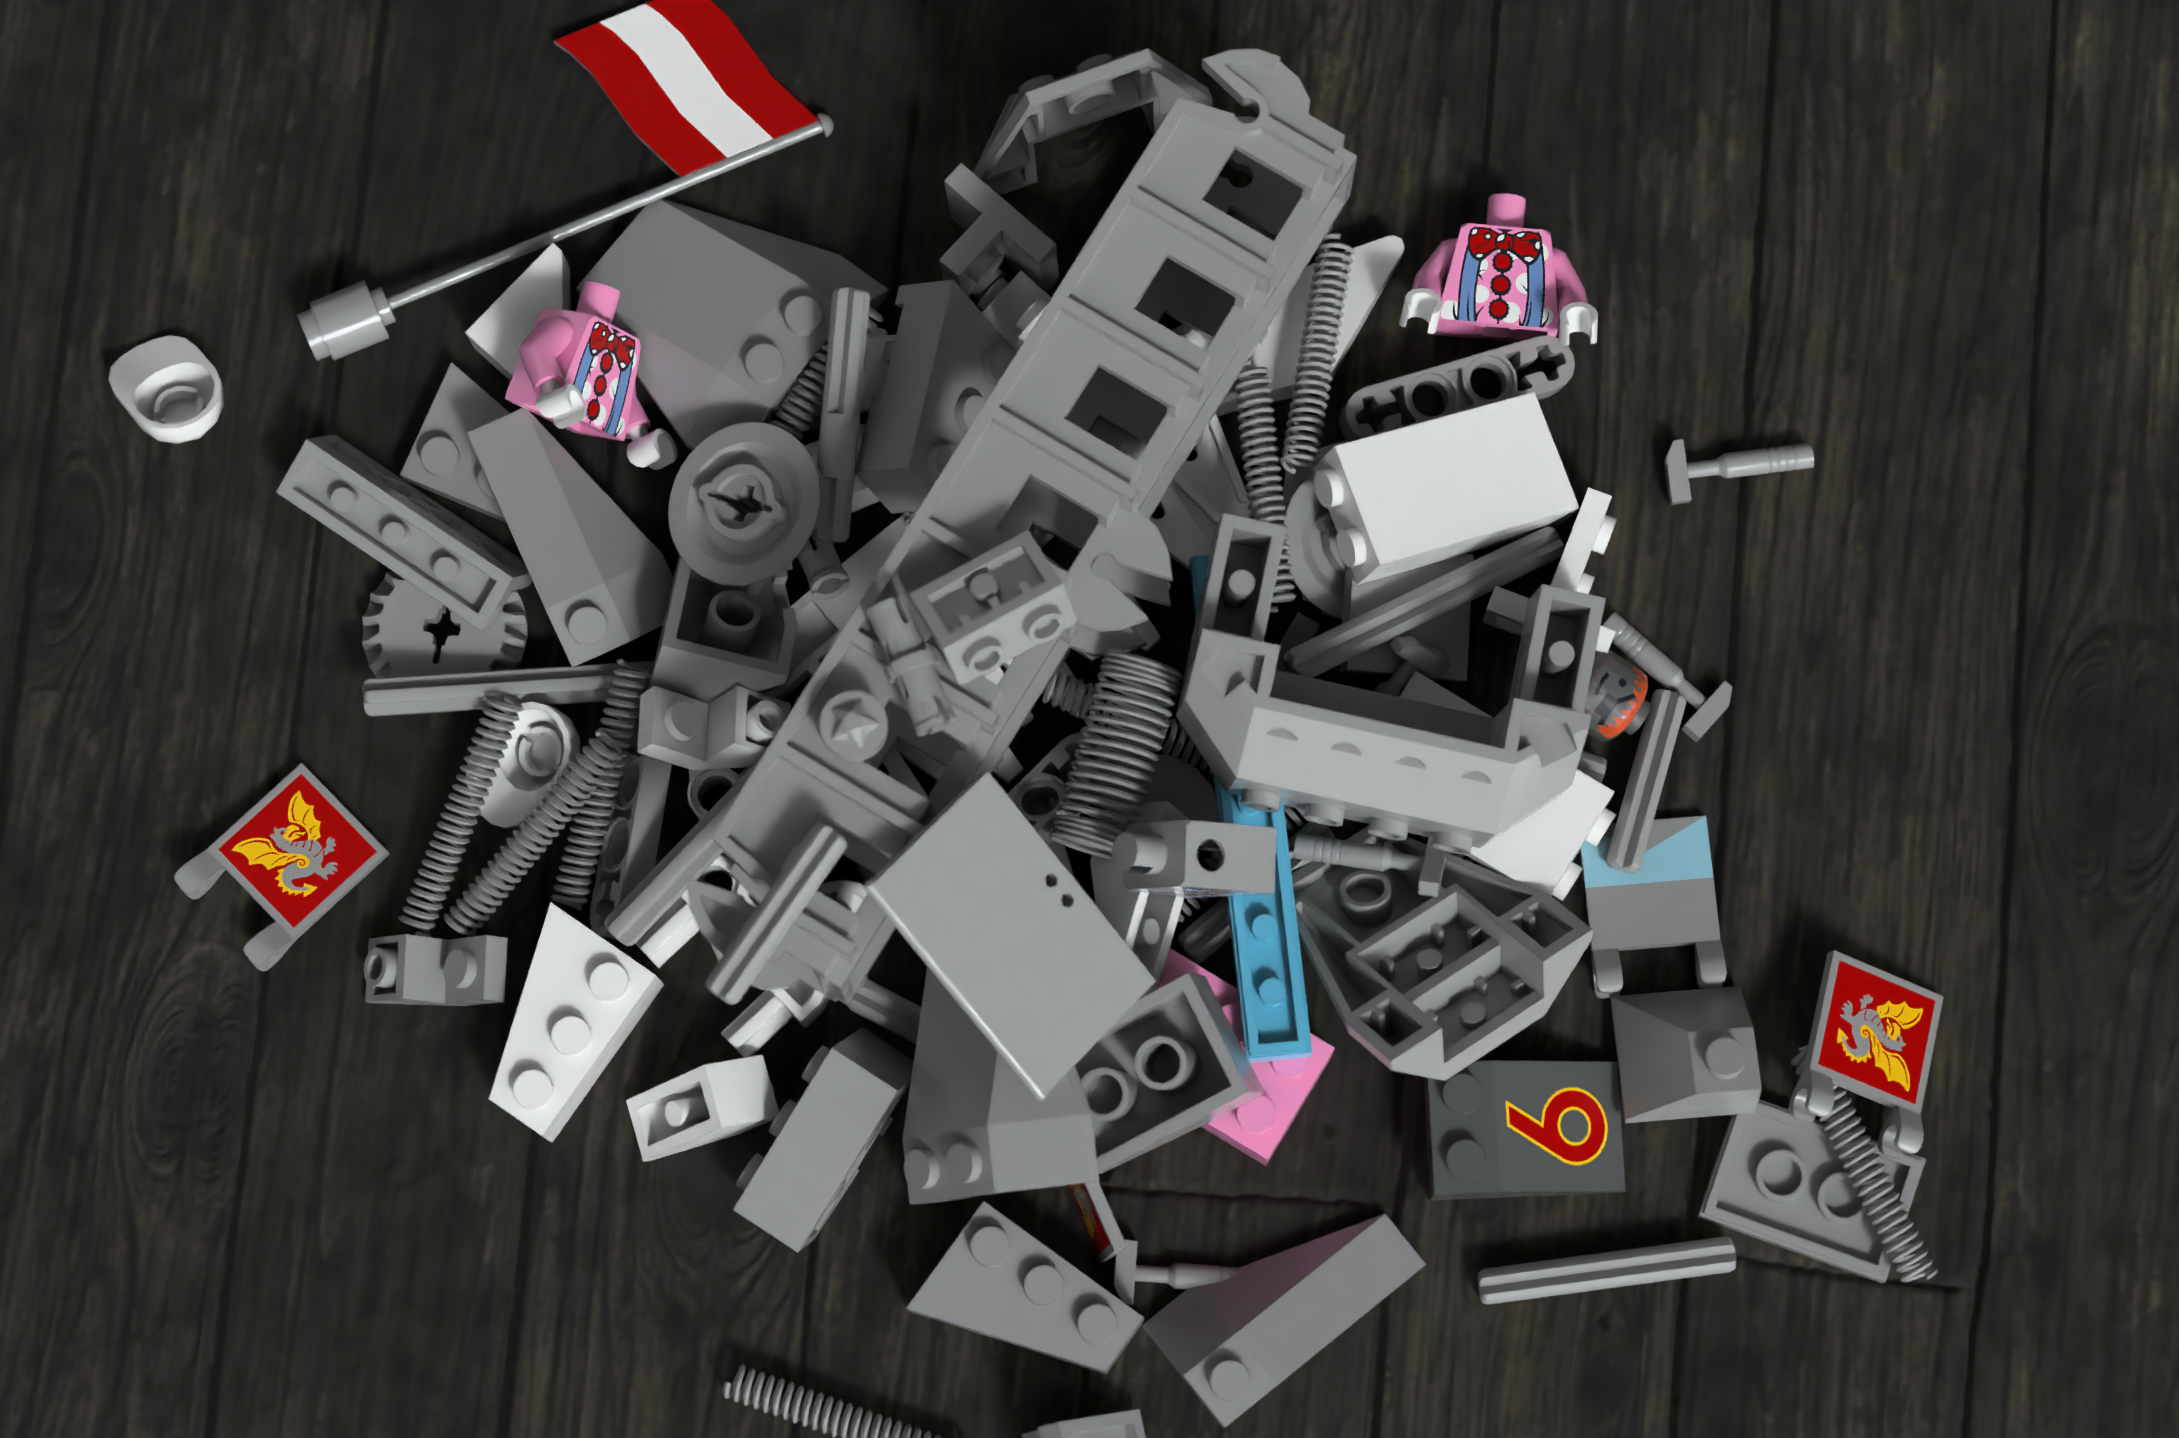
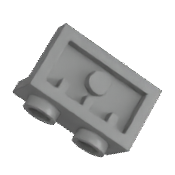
(994, 607)

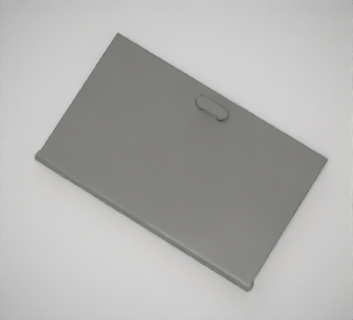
(1000, 940)

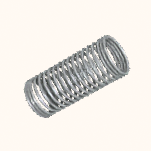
(1145, 688)

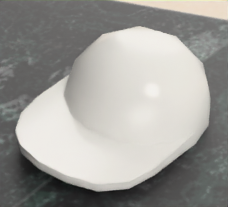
(168, 389)
(532, 762)

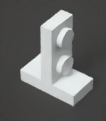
(1589, 533)

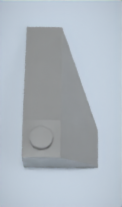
(582, 551)

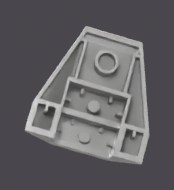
(1059, 105)
(721, 313)
(1429, 975)
(977, 1124)

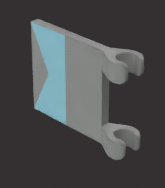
(1658, 906)

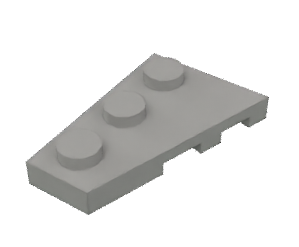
(442, 452)

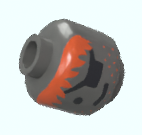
(1615, 697)

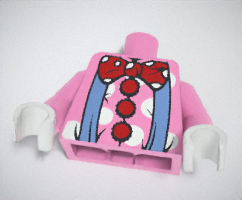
(1500, 283)
(584, 377)

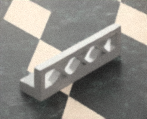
(404, 529)

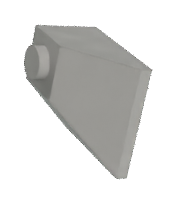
(1685, 1054)

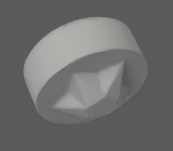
(854, 725)

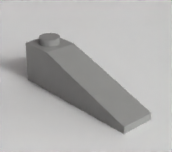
(724, 635)
(1278, 1312)

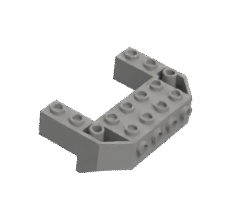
(1370, 752)

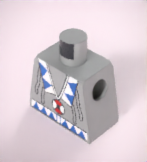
(1165, 858)

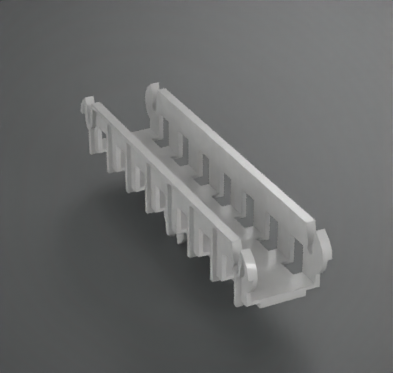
(1035, 463)

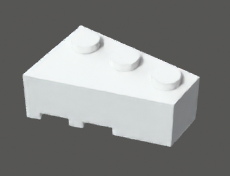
(568, 1022)

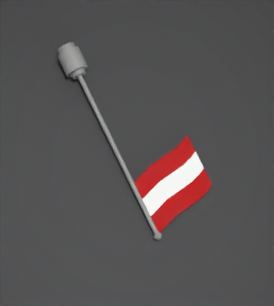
(683, 90)

